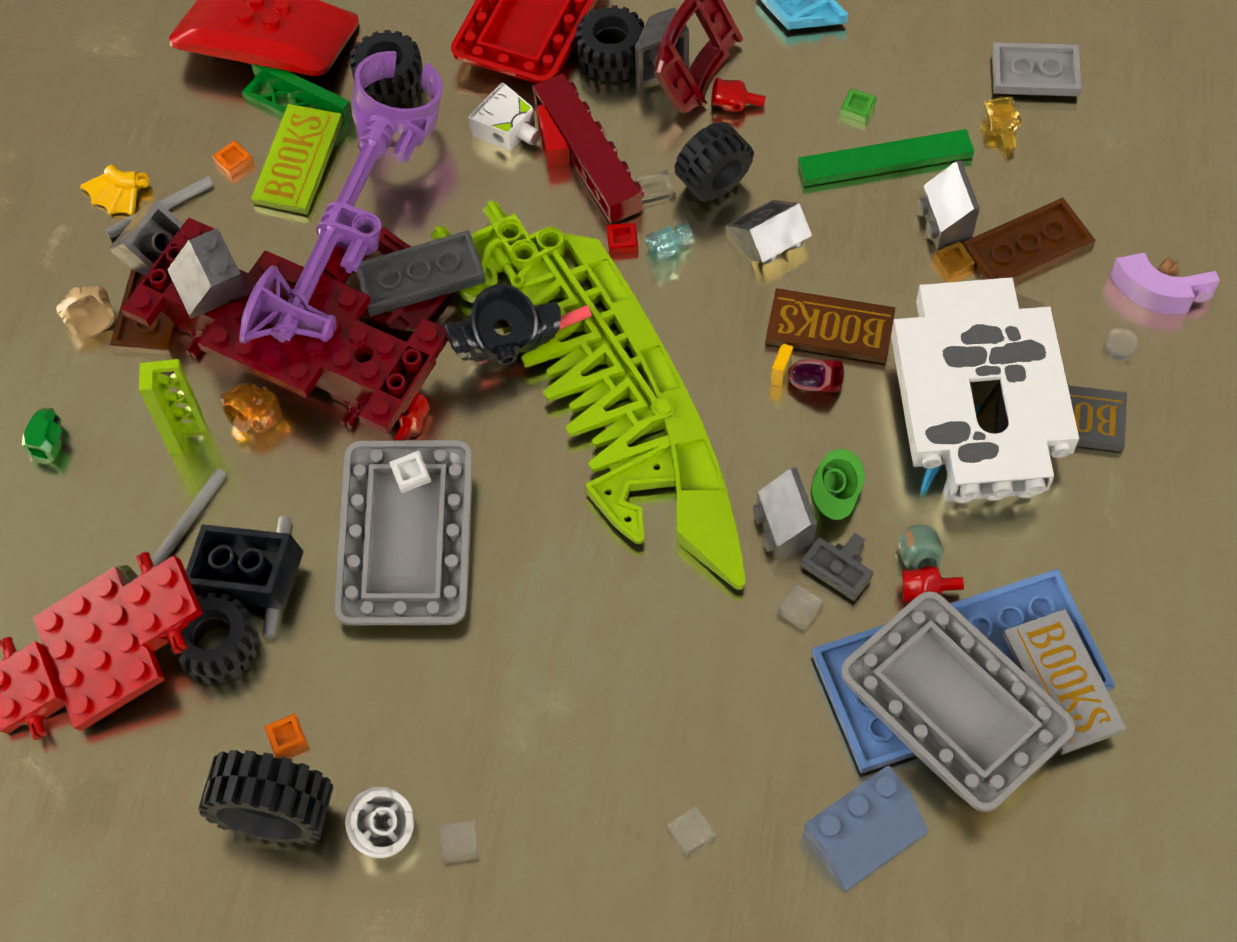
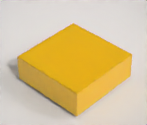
(781, 365)

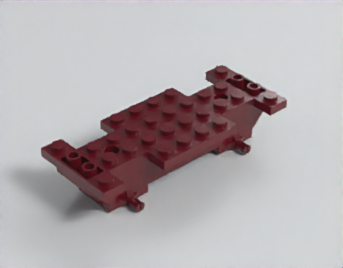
(371, 390)

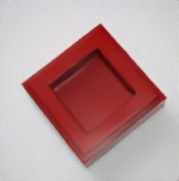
(622, 238)

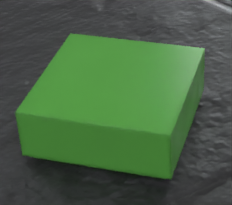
(858, 105)

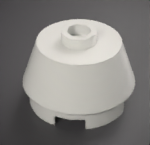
(379, 822)

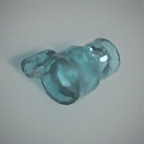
(665, 242)

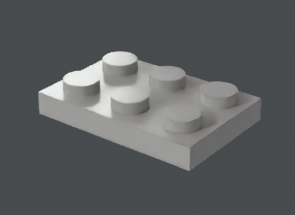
(1036, 69)

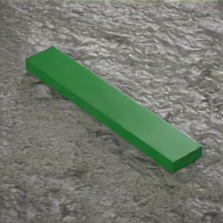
(885, 157)

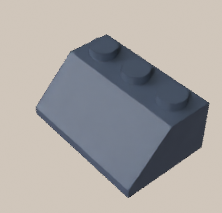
(865, 828)

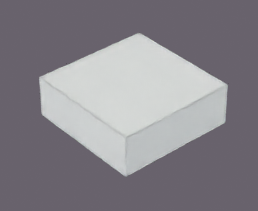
(410, 471)

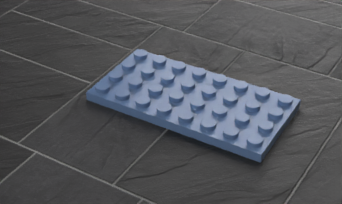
(991, 614)

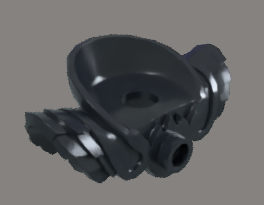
(496, 309)

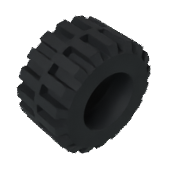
(604, 27)
(407, 69)
(714, 161)
(229, 656)

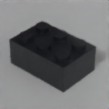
(245, 565)

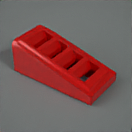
(554, 145)

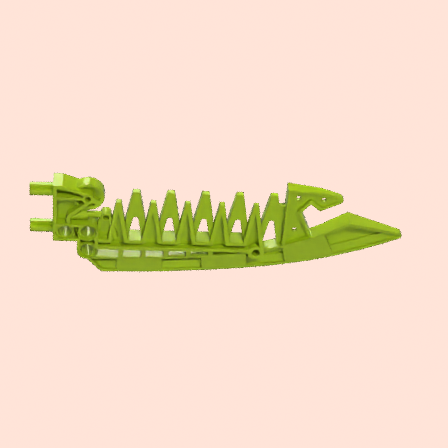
(685, 453)

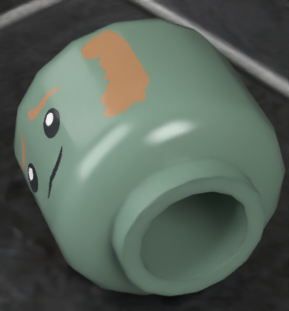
(920, 547)

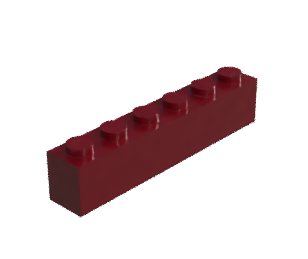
(590, 151)

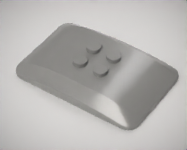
(407, 551)
(957, 701)

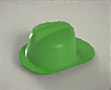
(837, 484)

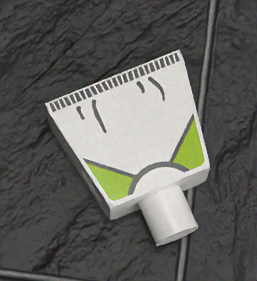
(504, 120)

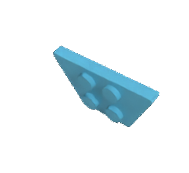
(807, 13)

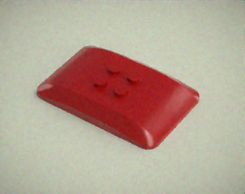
(267, 33)
(520, 36)

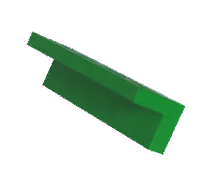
(297, 89)

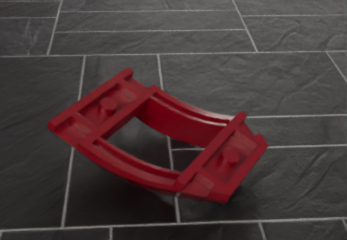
(685, 87)
(403, 318)

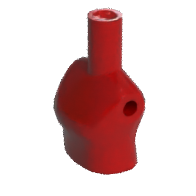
(733, 95)
(412, 420)
(927, 580)

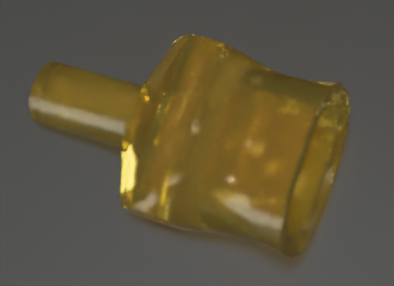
(1003, 119)

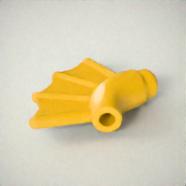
(116, 189)

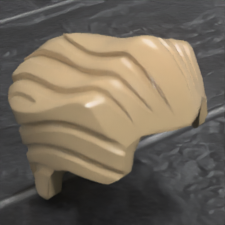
(86, 311)

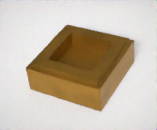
(954, 260)

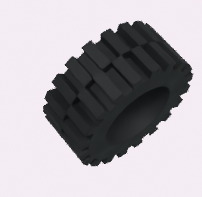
(266, 797)

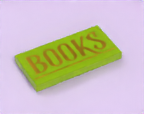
(297, 159)

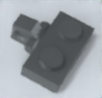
(839, 565)

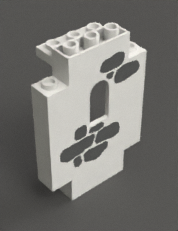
(973, 336)

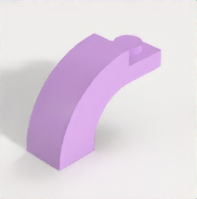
(1158, 291)

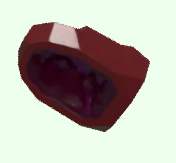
(817, 375)

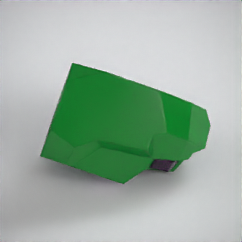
(43, 435)

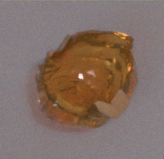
(251, 408)

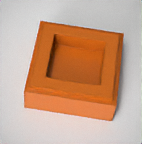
(233, 159)
(286, 736)

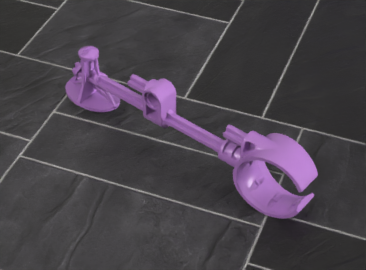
(343, 223)

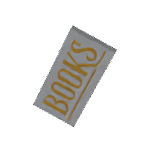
(1059, 663)

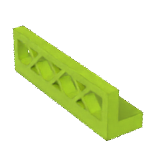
(162, 402)

